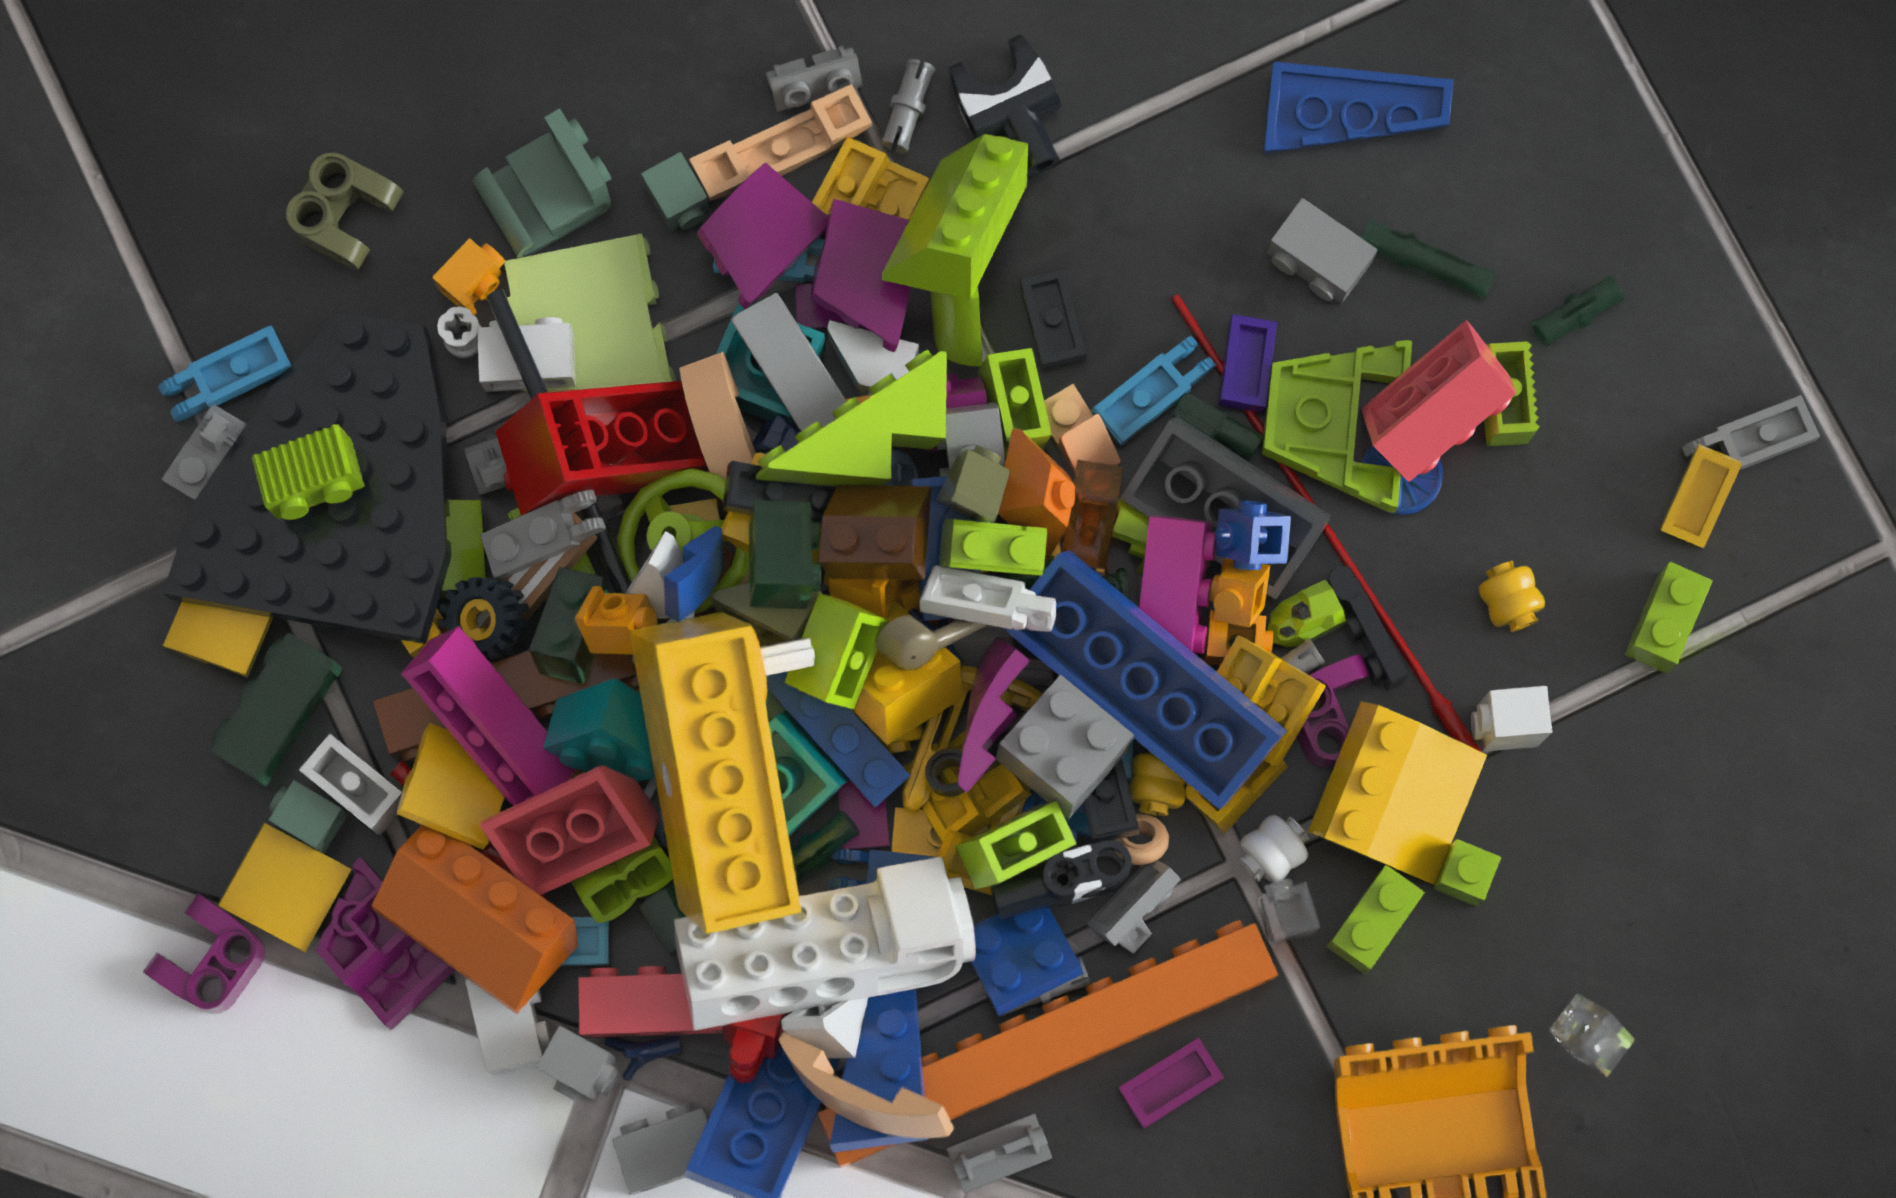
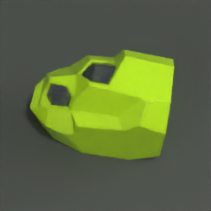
(1306, 615)

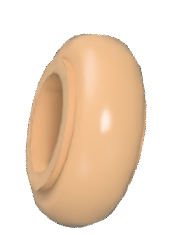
(1151, 851)

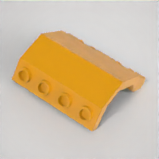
(1438, 1117)

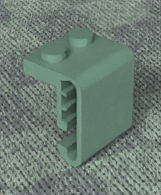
(546, 187)

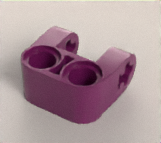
(1330, 716)
(215, 962)

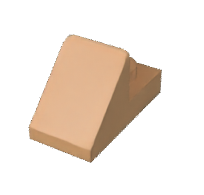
(1078, 431)

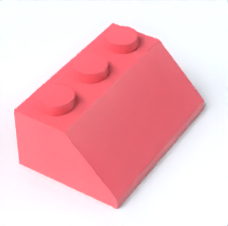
(1437, 402)
(573, 828)

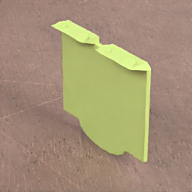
(606, 300)

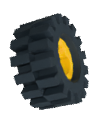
(489, 595)

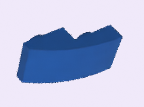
(695, 579)

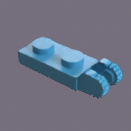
(228, 373)
(1150, 393)

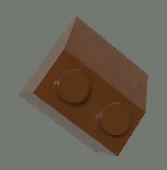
(876, 532)

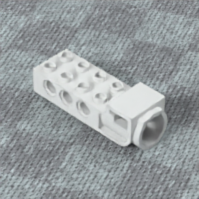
(843, 946)

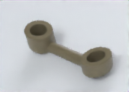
(913, 645)

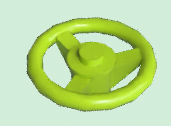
(682, 527)

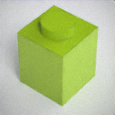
(1467, 872)

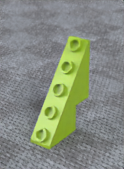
(859, 441)

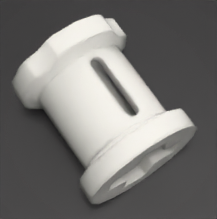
(450, 324)

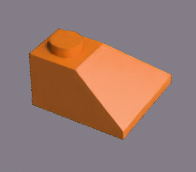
(1036, 490)

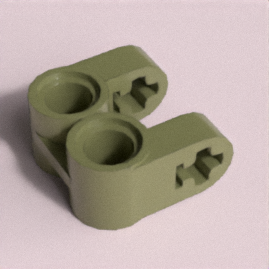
(332, 202)

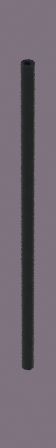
(534, 385)

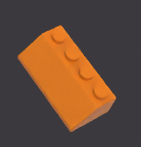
(475, 916)

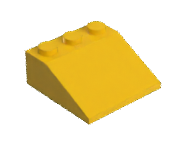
(1397, 792)

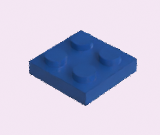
(1022, 958)

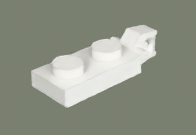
(986, 600)

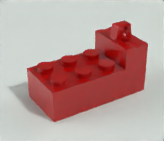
(597, 442)

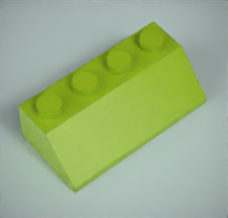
(961, 218)

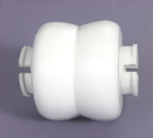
(1274, 849)

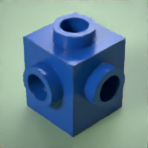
(1252, 535)

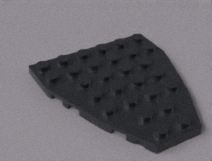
(346, 564)

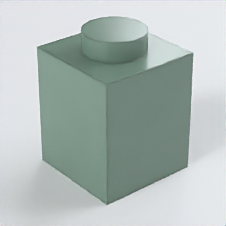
(676, 193)
(307, 816)

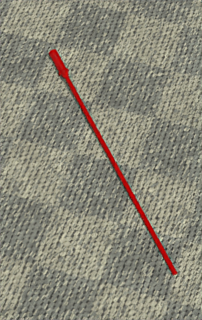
(1441, 706)

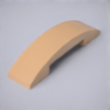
(783, 145)
(715, 413)
(904, 1117)

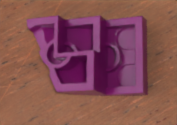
(761, 232)
(851, 269)
(986, 711)
(375, 956)

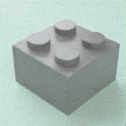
(1064, 746)

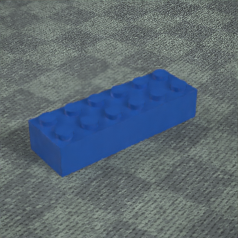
(1150, 682)

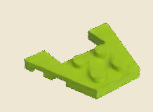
(1316, 413)

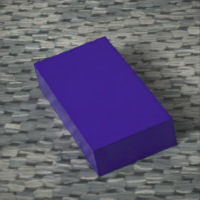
(1247, 363)

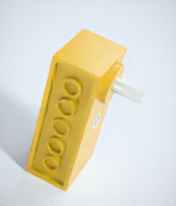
(718, 767)

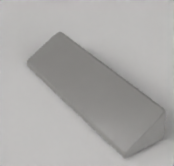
(789, 362)

